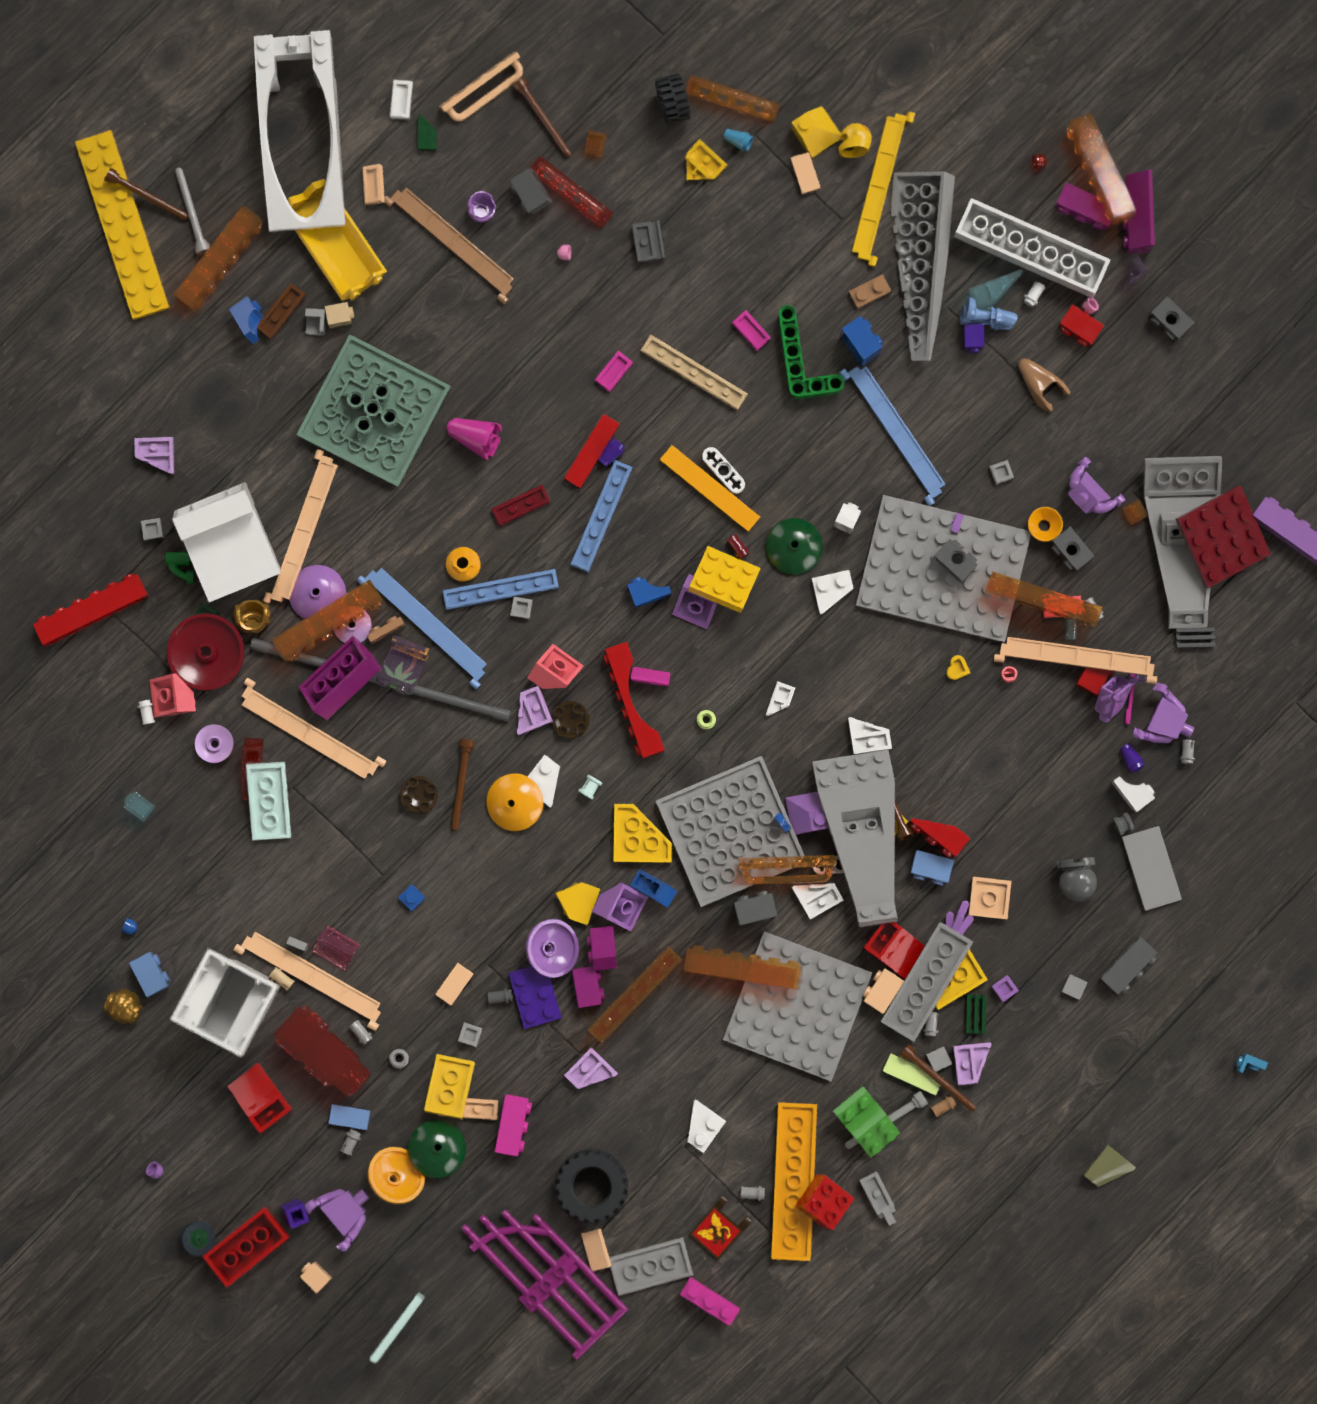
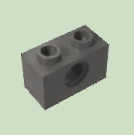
(1169, 308)
(1070, 538)
(958, 571)

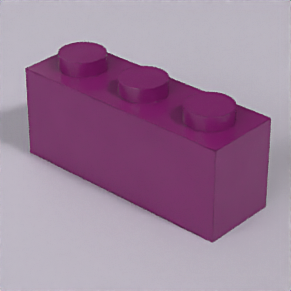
(1082, 206)

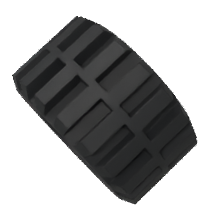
(673, 99)

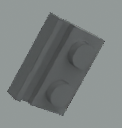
(648, 241)

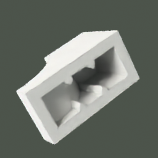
(847, 517)
(1135, 795)

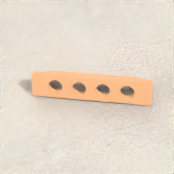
(511, 59)

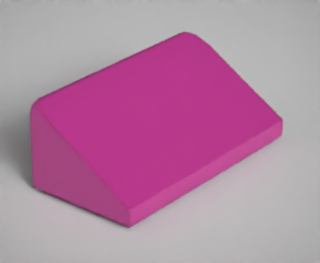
(650, 676)

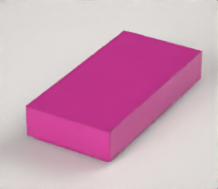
(751, 330)
(613, 371)

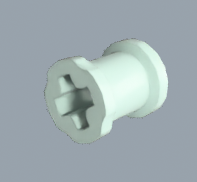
(590, 787)

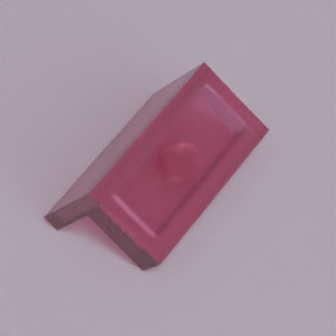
(335, 947)

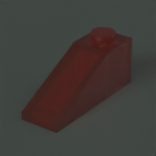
(252, 754)

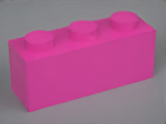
(513, 1125)
(709, 1301)

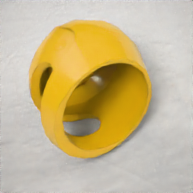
(855, 136)

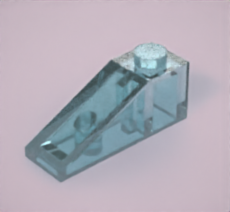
(992, 291)

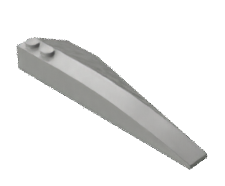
(922, 232)

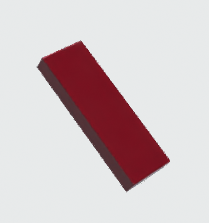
(521, 505)

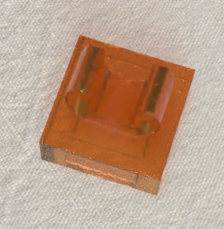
(1134, 512)

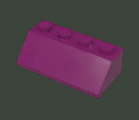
(1140, 229)
(339, 678)

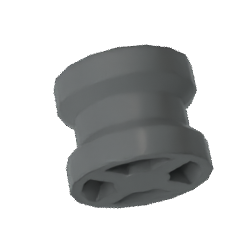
(1123, 823)

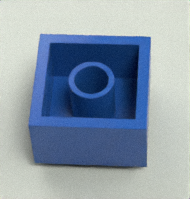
(861, 340)

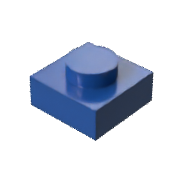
(411, 897)

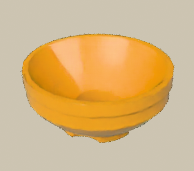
(1049, 515)
(467, 573)

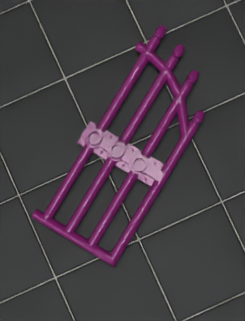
(551, 1279)

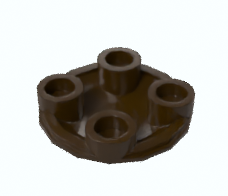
(570, 719)
(418, 794)

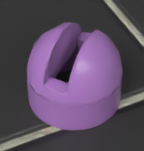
(154, 1170)

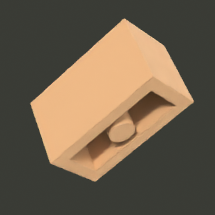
(883, 990)

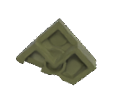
(1107, 1167)

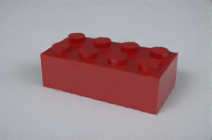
(246, 1246)

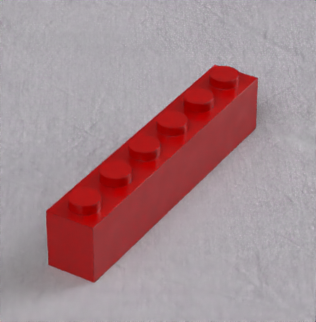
(90, 610)

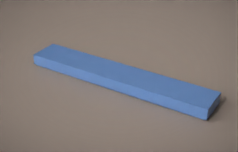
(601, 516)
(500, 589)

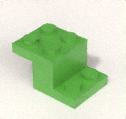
(866, 1122)

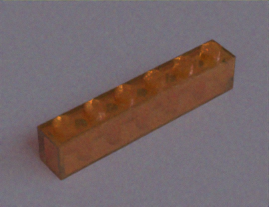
(1101, 168)
(218, 258)
(1044, 599)
(327, 621)
(744, 969)
(634, 994)

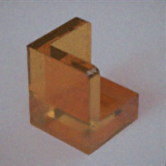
(595, 144)

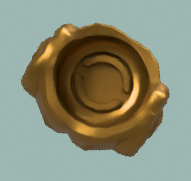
(252, 616)
(123, 1006)

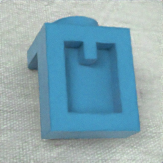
(1254, 1063)

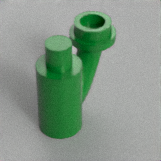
(174, 559)

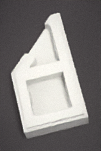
(781, 698)

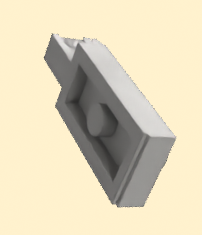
(878, 1197)

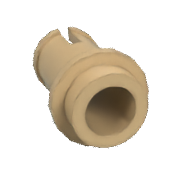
(281, 978)

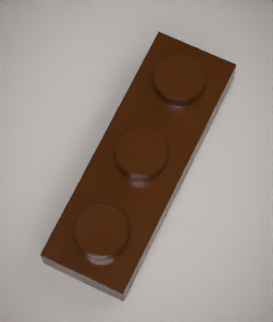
(281, 311)

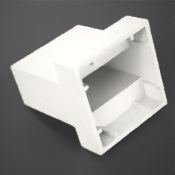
(226, 542)
(225, 1002)

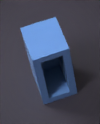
(931, 867)
(150, 974)

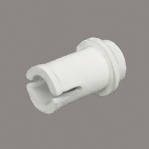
(1034, 293)
(146, 712)

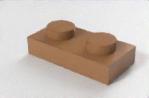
(870, 291)
(392, 625)

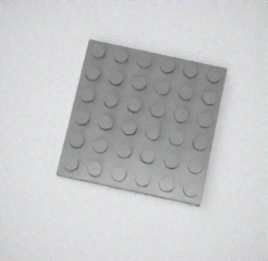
(727, 821)
(802, 1025)

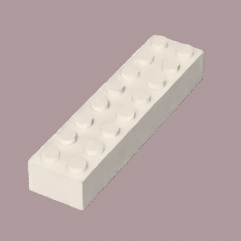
(1032, 248)

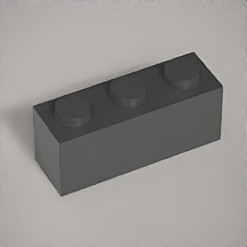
(1129, 966)

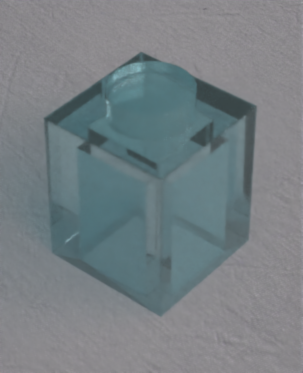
(138, 806)

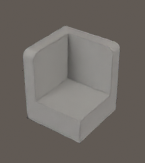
(315, 321)

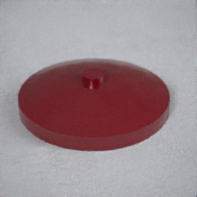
(205, 651)

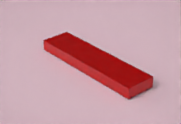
(591, 451)

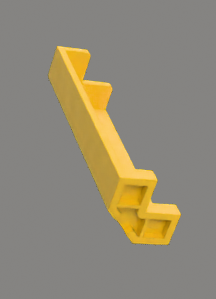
(338, 250)

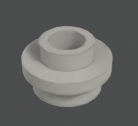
(392, 1058)

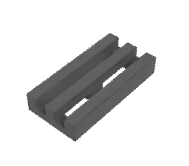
(1195, 637)

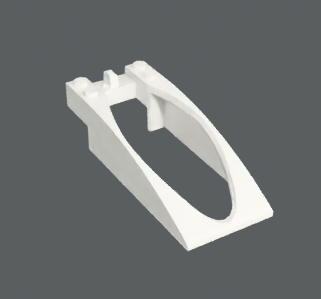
(319, 49)

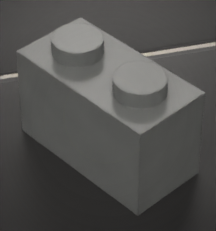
(531, 191)

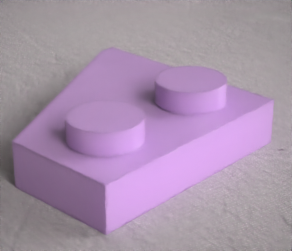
(156, 452)
(532, 711)
(970, 1061)
(589, 1070)

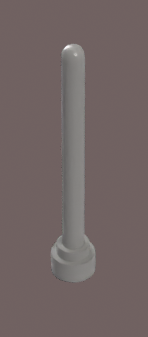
(201, 244)
(917, 1101)

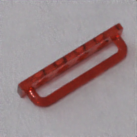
(602, 214)

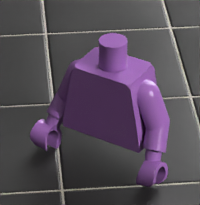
(1088, 493)
(1114, 694)
(1166, 720)
(343, 1211)

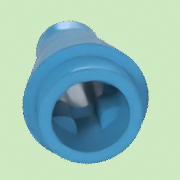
(739, 139)

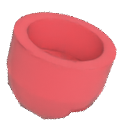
(1007, 671)

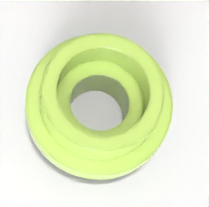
(706, 725)

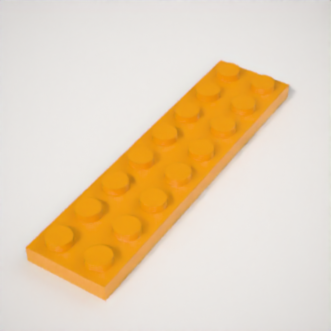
(792, 1177)

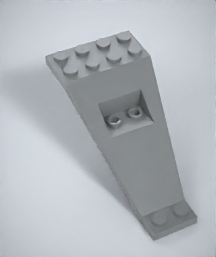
(1169, 491)
(857, 795)

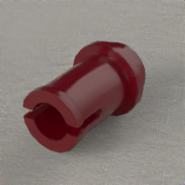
(738, 547)

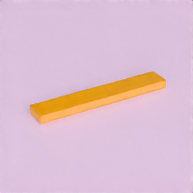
(710, 488)

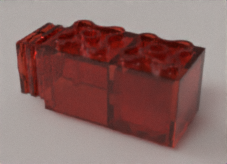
(325, 1056)

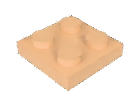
(989, 898)

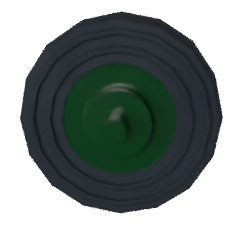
(197, 1238)

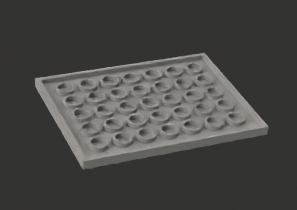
(911, 584)

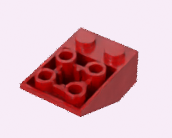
(946, 837)
(895, 948)
(260, 1098)

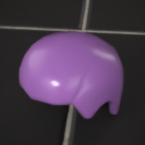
(481, 206)

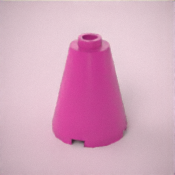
(476, 435)

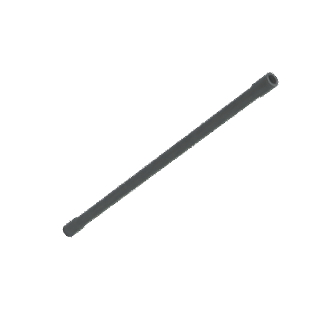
(494, 712)

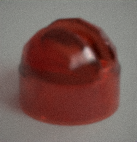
(1039, 161)

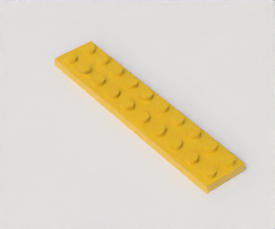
(122, 226)

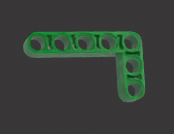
(797, 361)

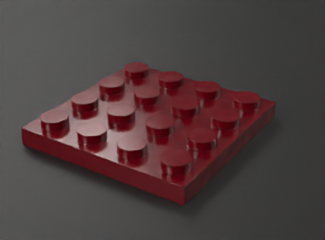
(1223, 536)

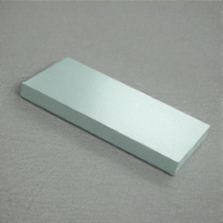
(268, 801)
(397, 1327)

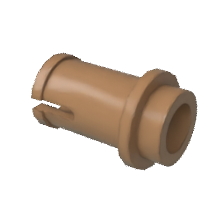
(944, 1106)

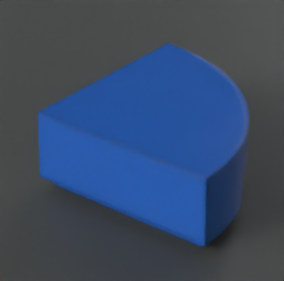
(782, 822)

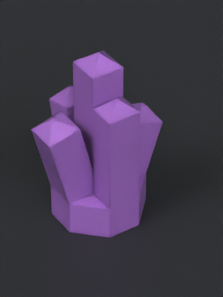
(958, 923)

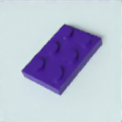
(534, 997)

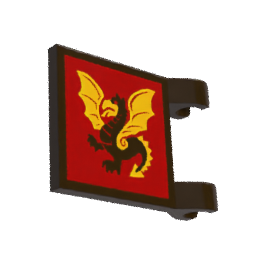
(717, 1231)

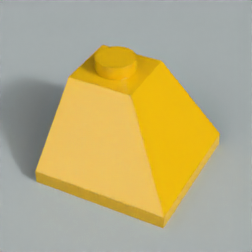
(815, 131)

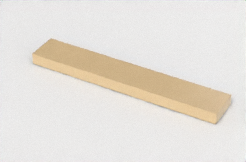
(694, 372)

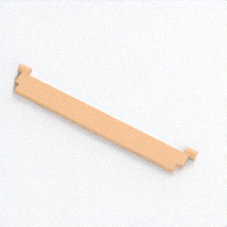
(304, 529)
(1077, 657)
(308, 733)
(313, 976)

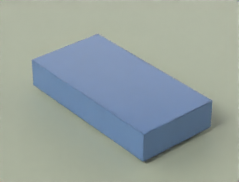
(349, 1117)

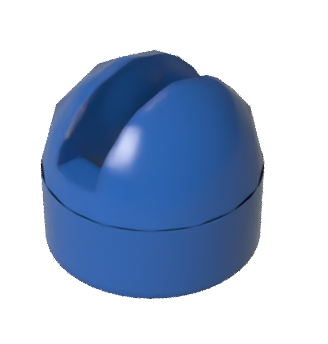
(129, 927)

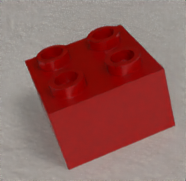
(824, 1202)

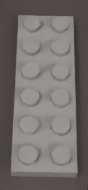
(927, 981)

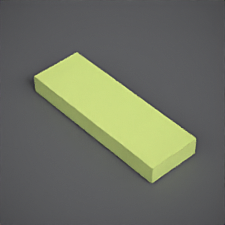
(910, 1073)

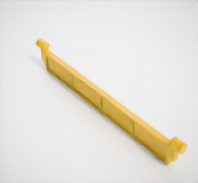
(879, 185)

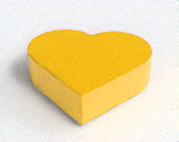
(958, 668)

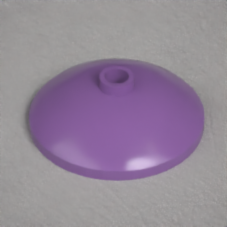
(311, 578)
(561, 944)

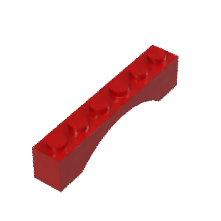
(647, 738)

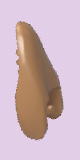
(1038, 380)

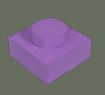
(957, 522)
(1004, 988)

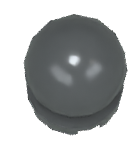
(1077, 880)

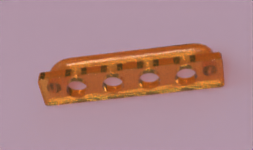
(770, 108)
(826, 861)

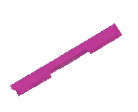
(1128, 711)

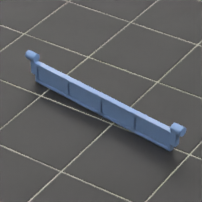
(897, 431)
(427, 623)

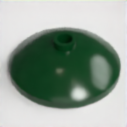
(789, 559)
(432, 1162)

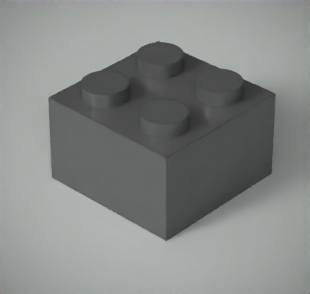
(755, 909)

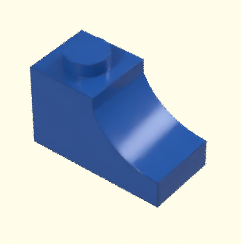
(247, 316)
(645, 593)
(653, 888)

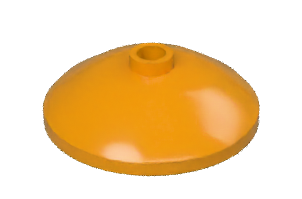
(527, 801)
(396, 1164)

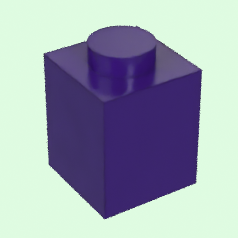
(973, 337)
(294, 1213)

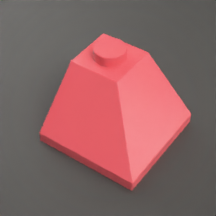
(554, 669)
(171, 696)

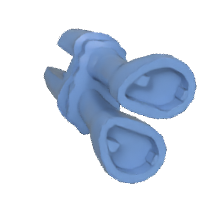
(995, 317)

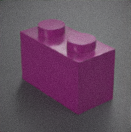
(603, 948)
(587, 986)

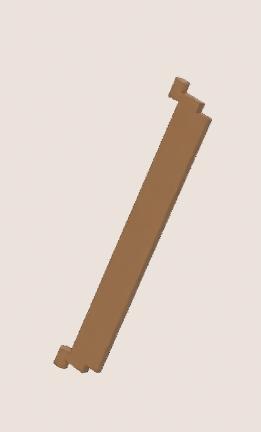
(453, 240)

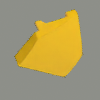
(703, 162)
(578, 901)

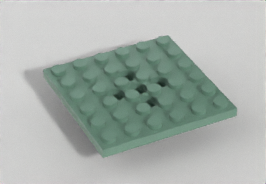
(385, 446)

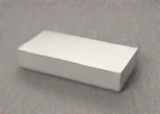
(401, 99)

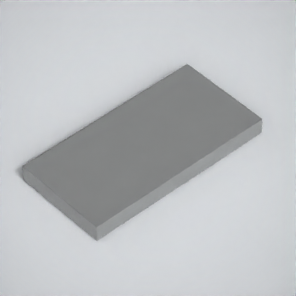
(1151, 868)
(650, 1266)

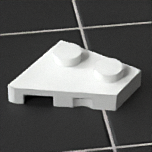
(831, 589)
(868, 737)
(546, 776)
(817, 897)
(703, 1126)

